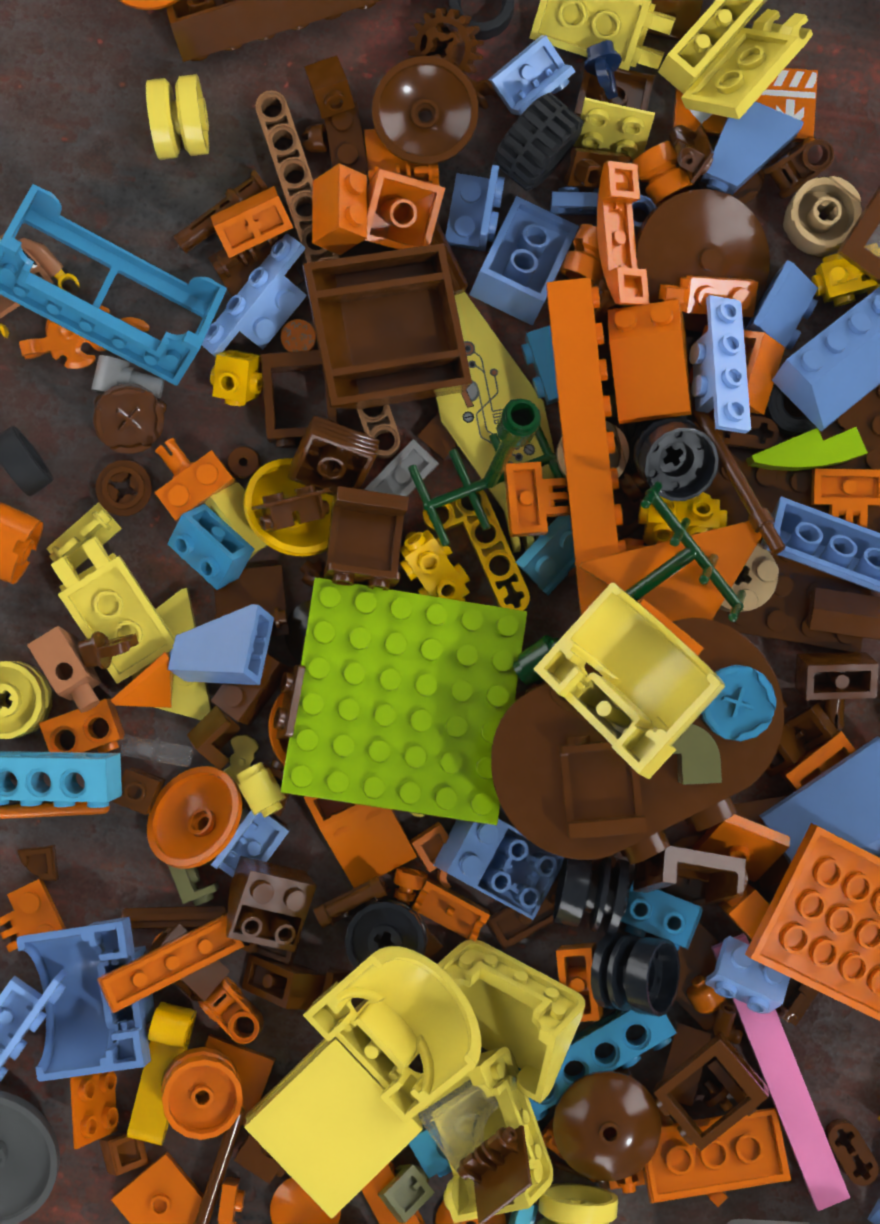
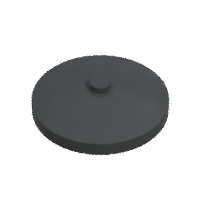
(26, 1158)

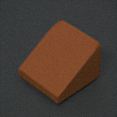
(122, 1153)

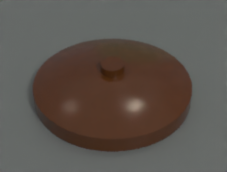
(701, 236)

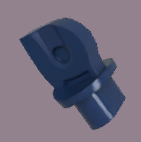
(602, 63)

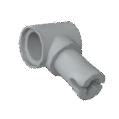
(114, 371)

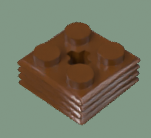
(332, 456)

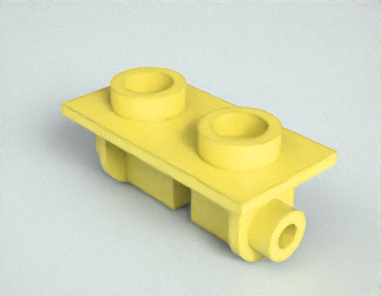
(94, 523)

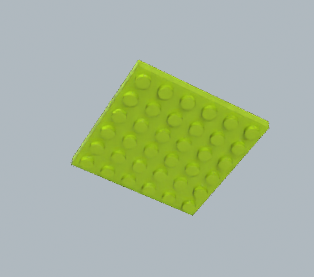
(402, 701)

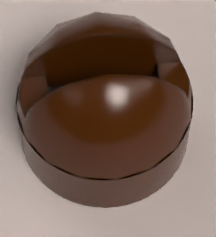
(317, 139)

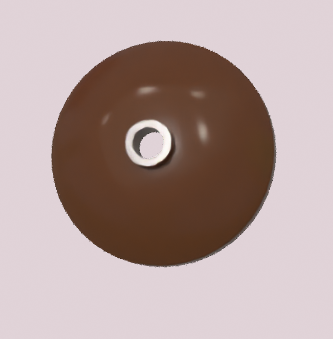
(429, 86)
(601, 1102)

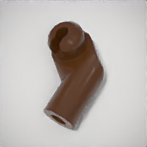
(724, 1023)

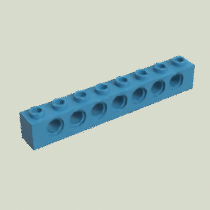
(582, 1049)

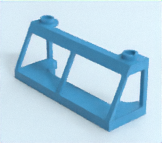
(163, 358)

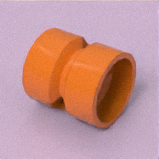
(660, 171)
(585, 259)

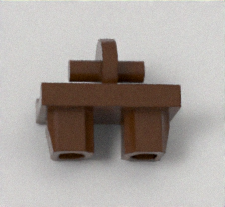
(587, 166)
(718, 1093)

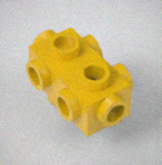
(841, 280)
(701, 510)
(429, 563)

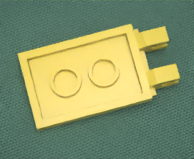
(583, 23)
(748, 66)
(113, 603)

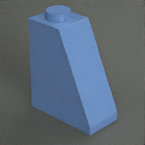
(748, 146)
(224, 649)

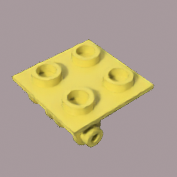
(614, 128)

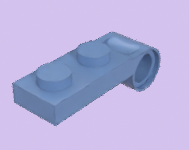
(572, 202)

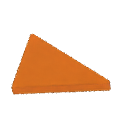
(682, 593)

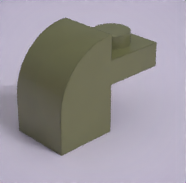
(697, 757)

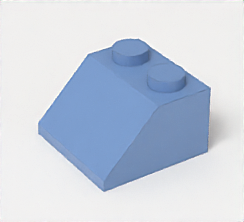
(784, 305)

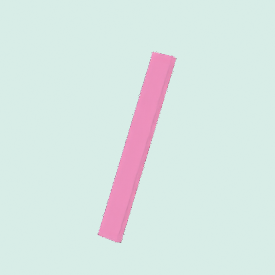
(792, 1102)

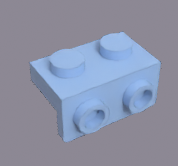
(531, 75)
(253, 839)
(747, 979)

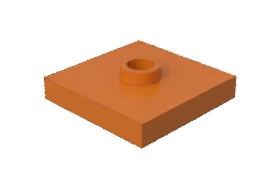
(745, 840)
(252, 1068)
(160, 1195)

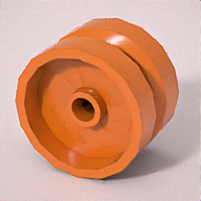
(206, 1114)

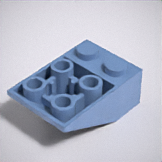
(500, 864)

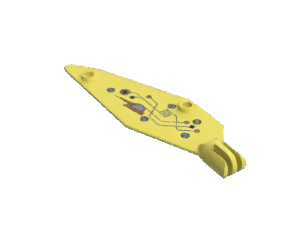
(475, 412)

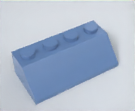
(835, 365)
(828, 543)

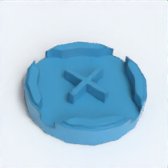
(742, 706)

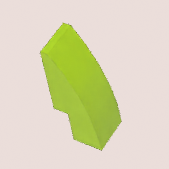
(810, 452)

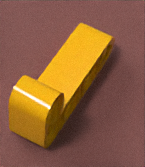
(487, 551)
(168, 1038)

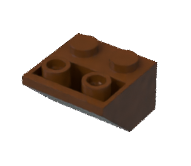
(268, 903)

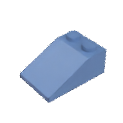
(523, 260)

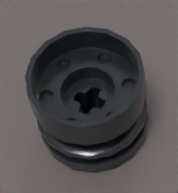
(686, 469)
(592, 892)
(635, 974)

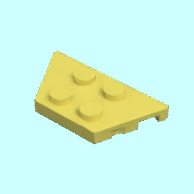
(188, 698)

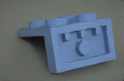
(471, 210)

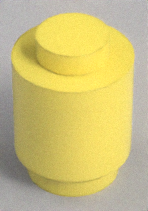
(260, 790)

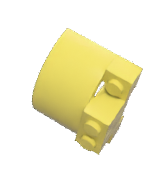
(648, 681)
(405, 1013)

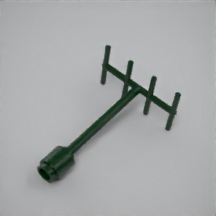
(515, 429)
(533, 655)

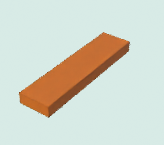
(167, 964)

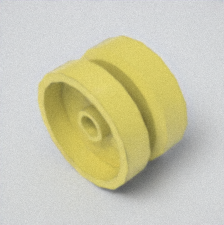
(177, 117)
(29, 697)
(577, 1204)

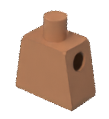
(64, 667)

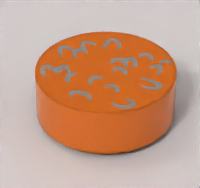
(298, 336)

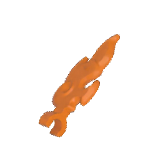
(64, 342)

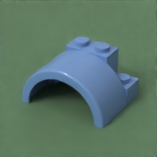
(80, 1027)

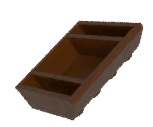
(387, 327)

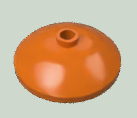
(194, 817)

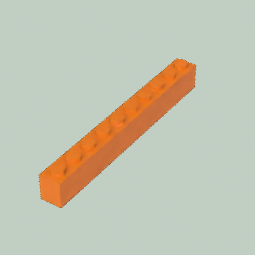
(584, 428)

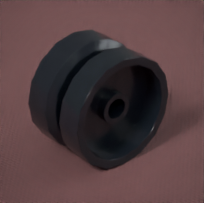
(378, 918)

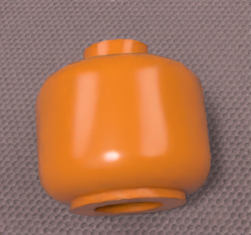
(703, 997)

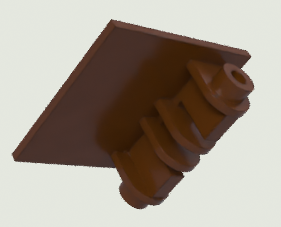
(237, 269)
(260, 587)
(498, 1171)

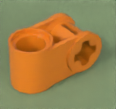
(230, 1009)

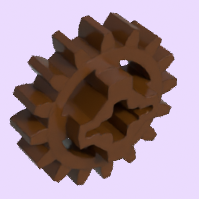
(433, 35)

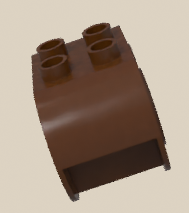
(529, 766)

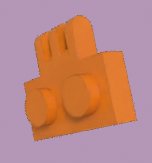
(846, 492)
(532, 499)
(32, 912)

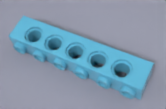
(99, 771)

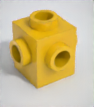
(236, 377)

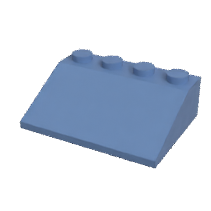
(838, 800)

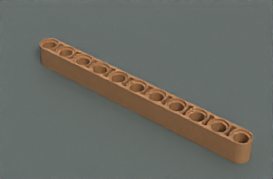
(297, 195)

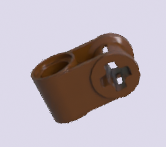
(797, 167)

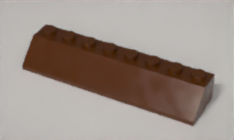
(219, 25)

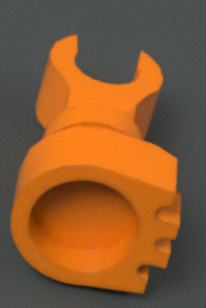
(408, 880)

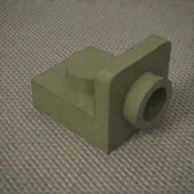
(187, 887)
(406, 1192)

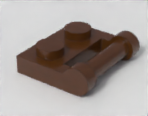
(342, 905)

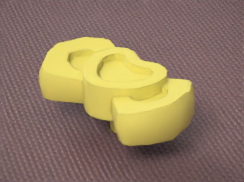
(244, 753)

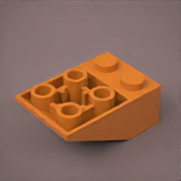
(362, 838)

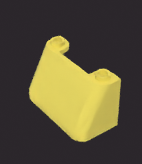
(518, 1011)
(497, 1077)

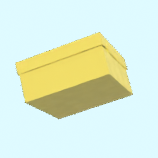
(330, 1126)

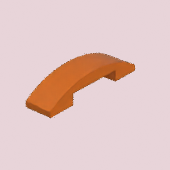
(616, 234)

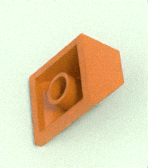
(401, 210)

